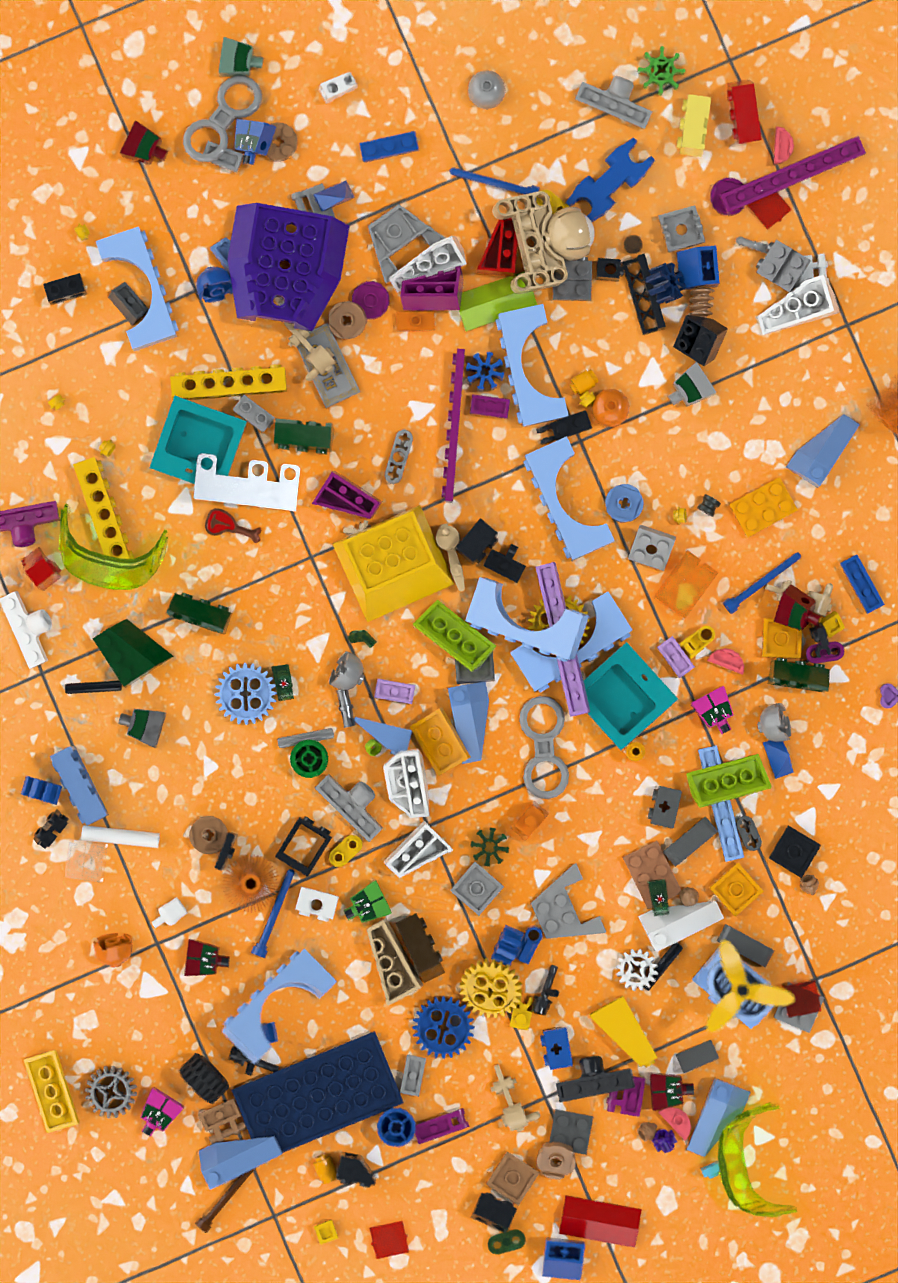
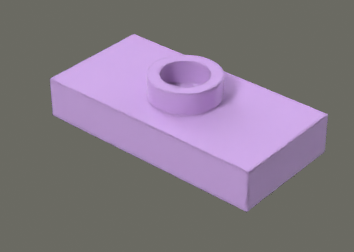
(675, 657)
(394, 691)

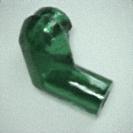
(362, 636)

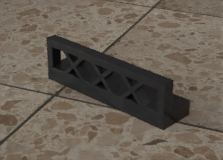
(654, 306)

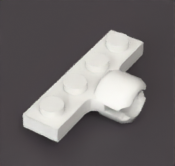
(27, 628)

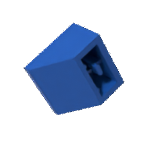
(698, 267)
(563, 1258)

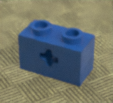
(561, 1059)

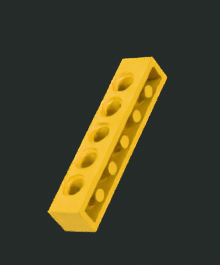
(277, 385)
(83, 471)

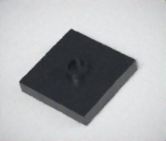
(227, 851)
(794, 851)

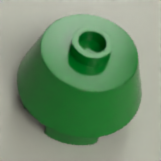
(309, 758)

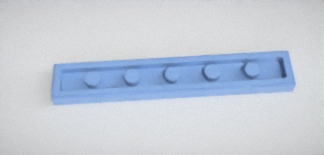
(723, 812)

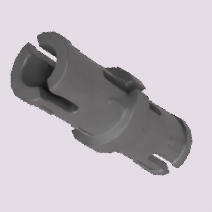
(345, 708)

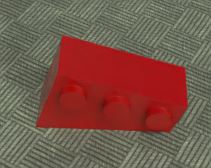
(744, 111)
(501, 251)
(41, 569)

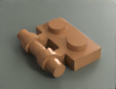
(220, 1115)

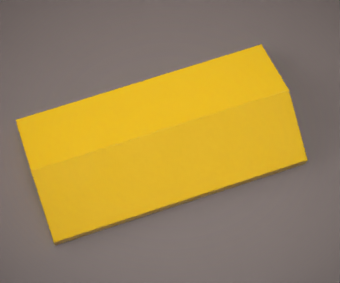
(51, 1091)

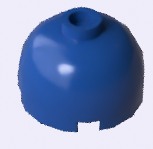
(213, 284)
(396, 1127)

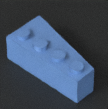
(79, 785)

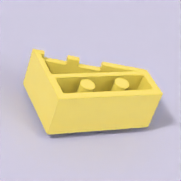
(694, 125)

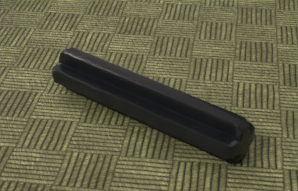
(91, 687)
(665, 962)

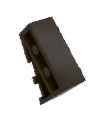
(421, 947)

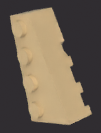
(392, 963)

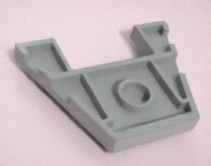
(396, 231)
(557, 913)

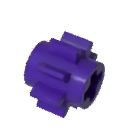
(664, 1140)

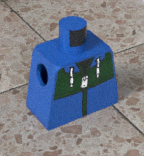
(253, 138)

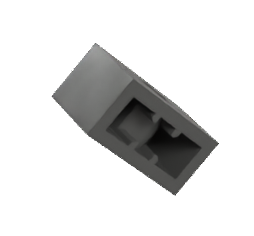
(672, 800)

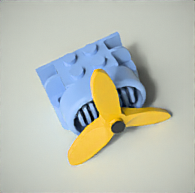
(737, 990)

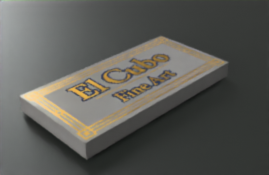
(338, 383)

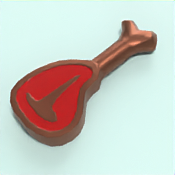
(221, 521)

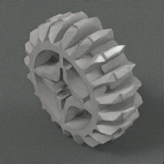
(119, 1095)

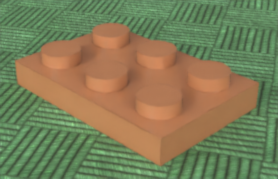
(650, 865)

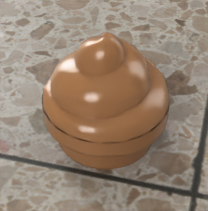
(809, 884)
(689, 896)
(647, 1131)

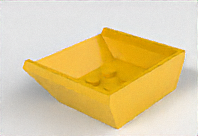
(393, 563)

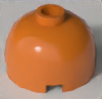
(610, 408)
(113, 949)

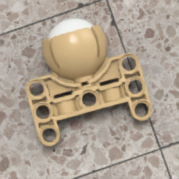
(555, 238)

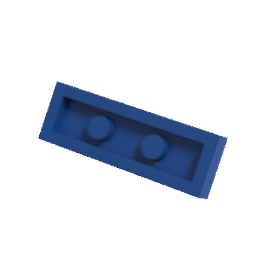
(389, 146)
(862, 584)

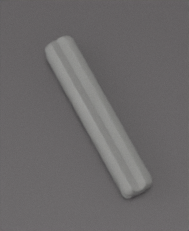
(315, 735)

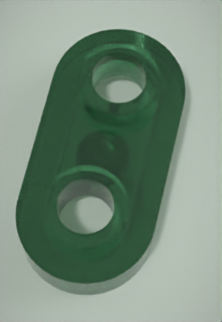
(506, 1241)

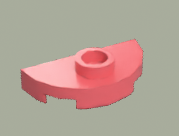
(783, 146)
(728, 659)
(678, 1120)

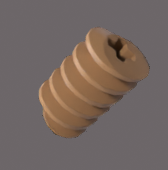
(700, 302)

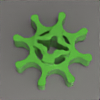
(662, 78)

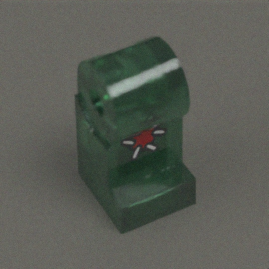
(283, 682)
(658, 897)

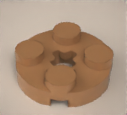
(287, 148)
(347, 309)
(199, 828)
(556, 1150)

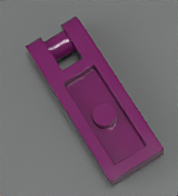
(440, 1126)

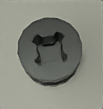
(708, 505)

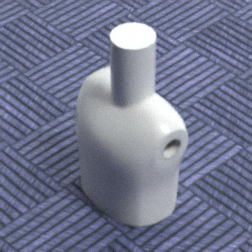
(170, 913)

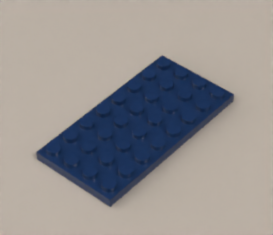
(320, 1094)

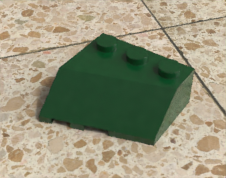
(303, 437)
(199, 613)
(130, 651)
(799, 675)

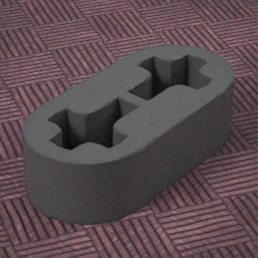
(744, 835)

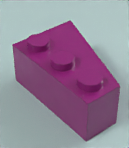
(433, 292)
(346, 496)

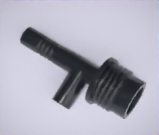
(542, 1003)
(240, 1058)

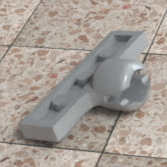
(615, 101)
(351, 805)

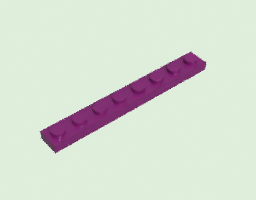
(792, 174)
(453, 417)

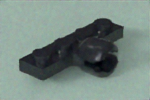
(594, 1081)

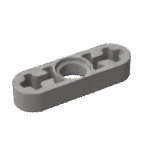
(389, 469)

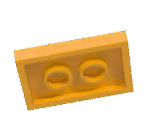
(763, 507)
(440, 741)

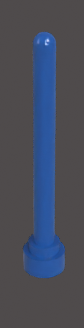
(494, 182)
(733, 603)
(261, 948)

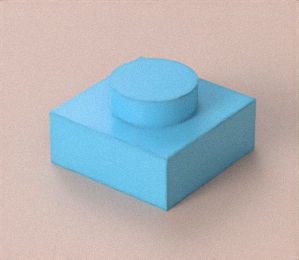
(711, 1170)

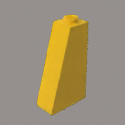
(625, 1030)

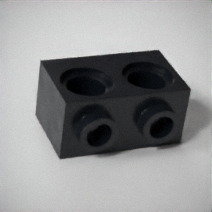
(65, 289)

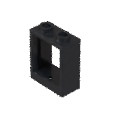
(293, 862)

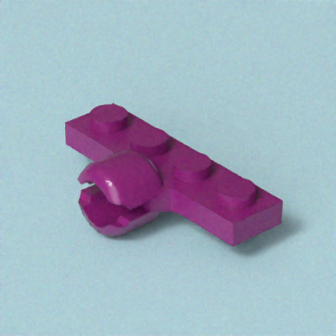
(24, 519)

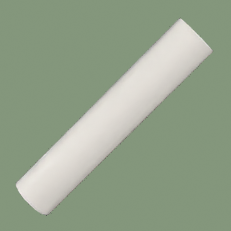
(120, 836)

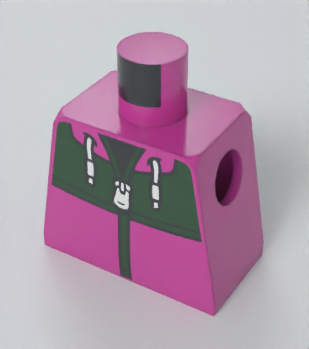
(714, 709)
(159, 1111)

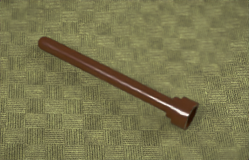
(206, 1221)

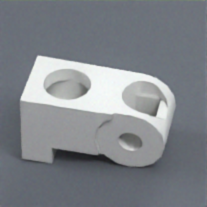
(337, 87)

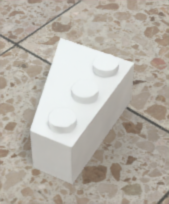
(416, 850)

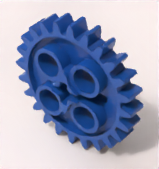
(460, 1031)

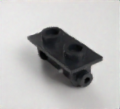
(44, 834)

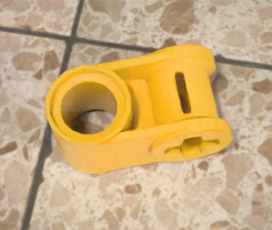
(697, 641)

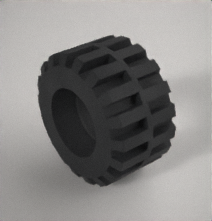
(204, 1078)

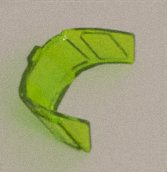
(107, 570)
(734, 1169)

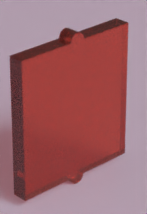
(770, 209)
(805, 999)
(389, 1239)

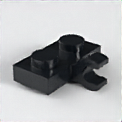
(504, 564)
(819, 634)

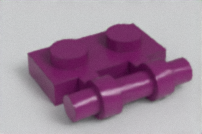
(631, 1099)

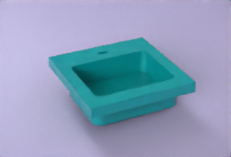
(193, 431)
(622, 699)

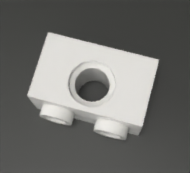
(305, 899)

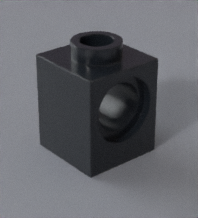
(602, 263)

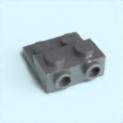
(782, 265)
(578, 283)

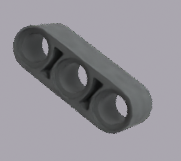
(690, 841)
(746, 945)

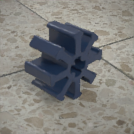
(665, 283)

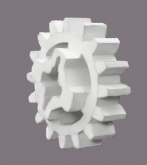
(630, 975)

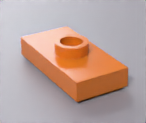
(415, 321)

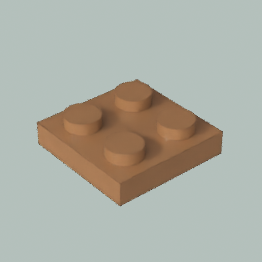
(512, 1178)

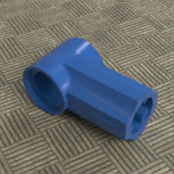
(528, 945)

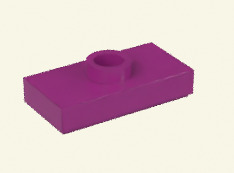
(489, 406)

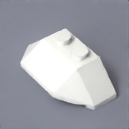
(408, 783)

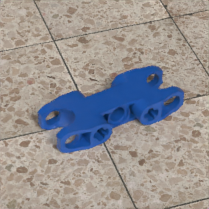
(620, 171)

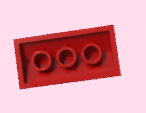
(600, 1221)

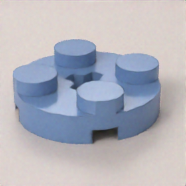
(634, 499)

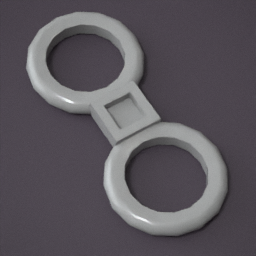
(222, 118)
(544, 747)

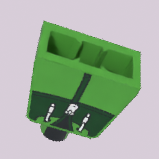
(368, 904)

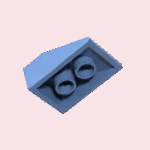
(391, 737)

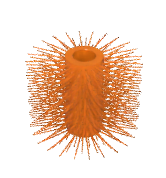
(889, 416)
(242, 883)

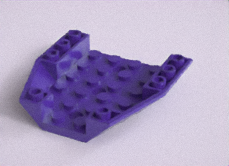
(314, 257)

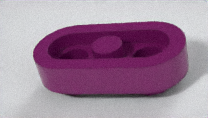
(824, 656)

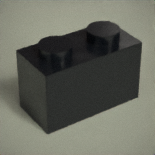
(494, 1212)

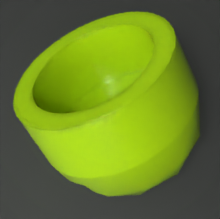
(377, 747)

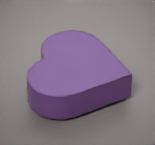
(889, 696)

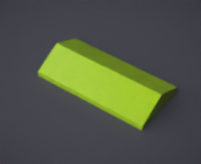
(484, 303)
(454, 635)
(728, 781)

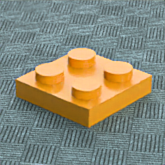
(780, 640)
(736, 889)

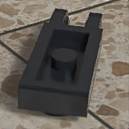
(566, 426)

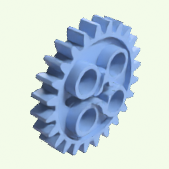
(228, 694)

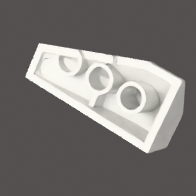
(440, 256)
(805, 304)
(679, 923)

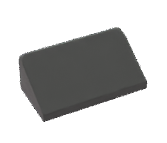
(128, 303)
(697, 1056)

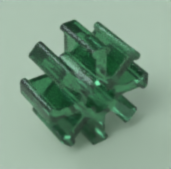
(483, 846)

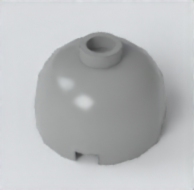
(486, 89)
(347, 673)
(774, 723)

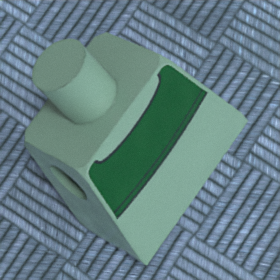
(237, 59)

